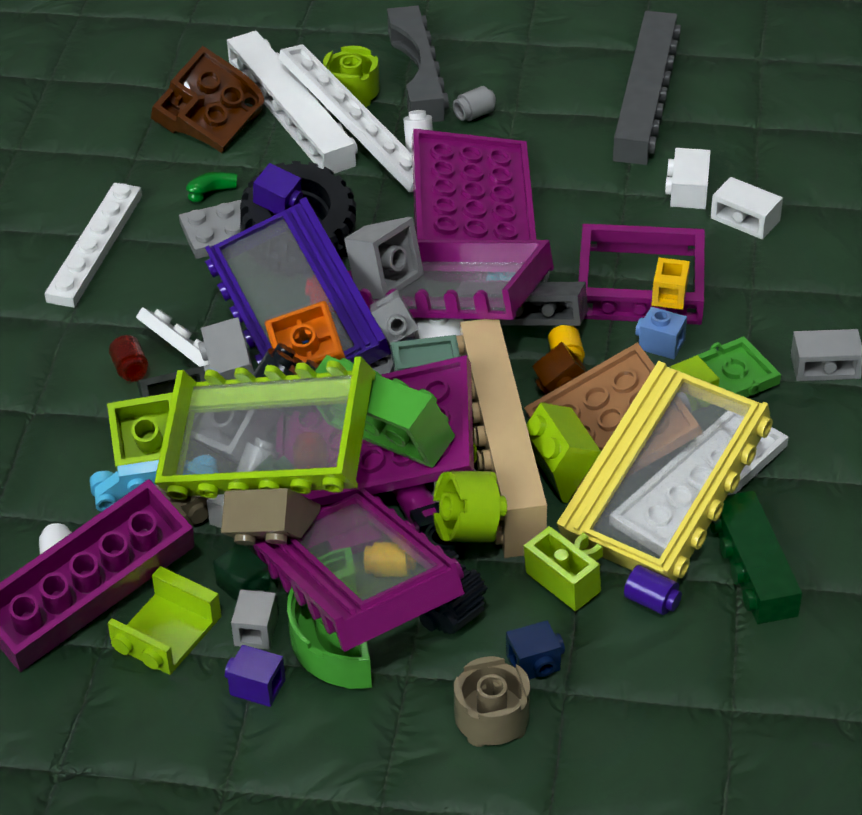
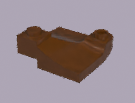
(209, 101)

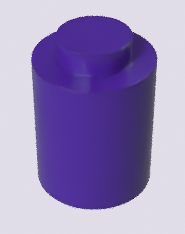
(652, 590)

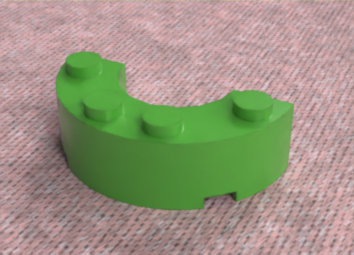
(322, 652)

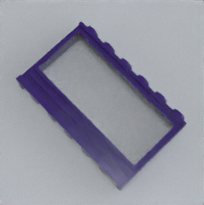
(287, 267)

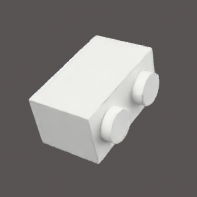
(688, 178)
(746, 208)

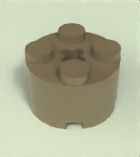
(491, 701)

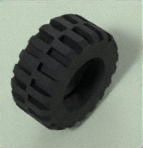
(326, 194)

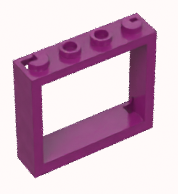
(631, 303)

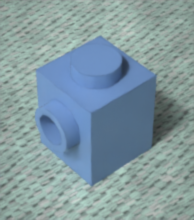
(661, 332)

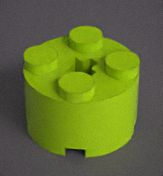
(356, 71)
(468, 506)

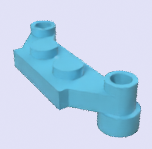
(111, 486)

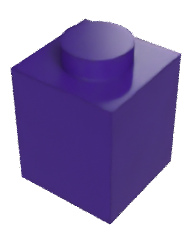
(276, 189)
(255, 675)

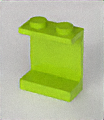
(168, 623)

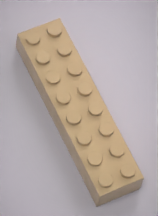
(503, 434)

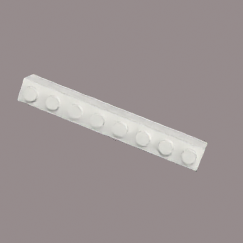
(293, 103)

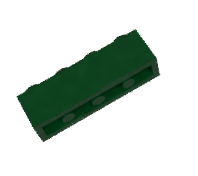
(756, 559)

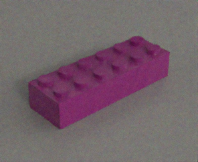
(89, 572)

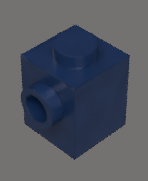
(535, 649)

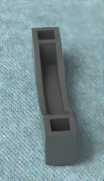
(410, 35)

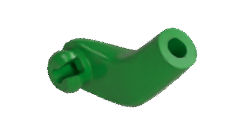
(209, 182)

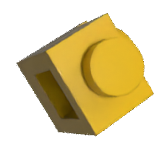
(670, 283)

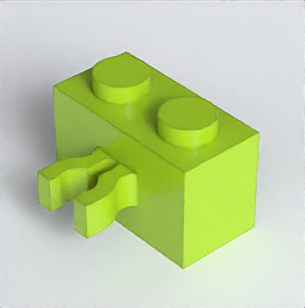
(564, 567)

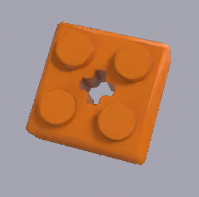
(310, 324)

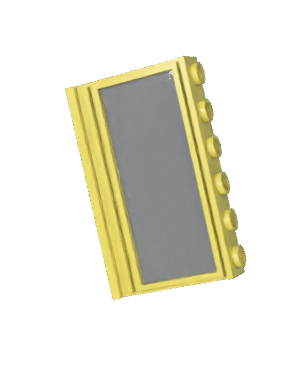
(666, 472)

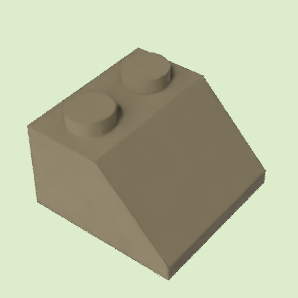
(267, 515)

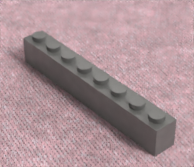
(647, 88)

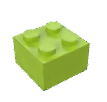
(138, 428)

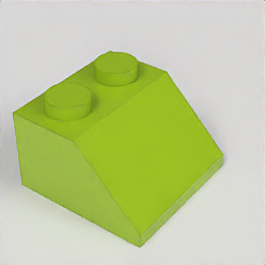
(561, 447)

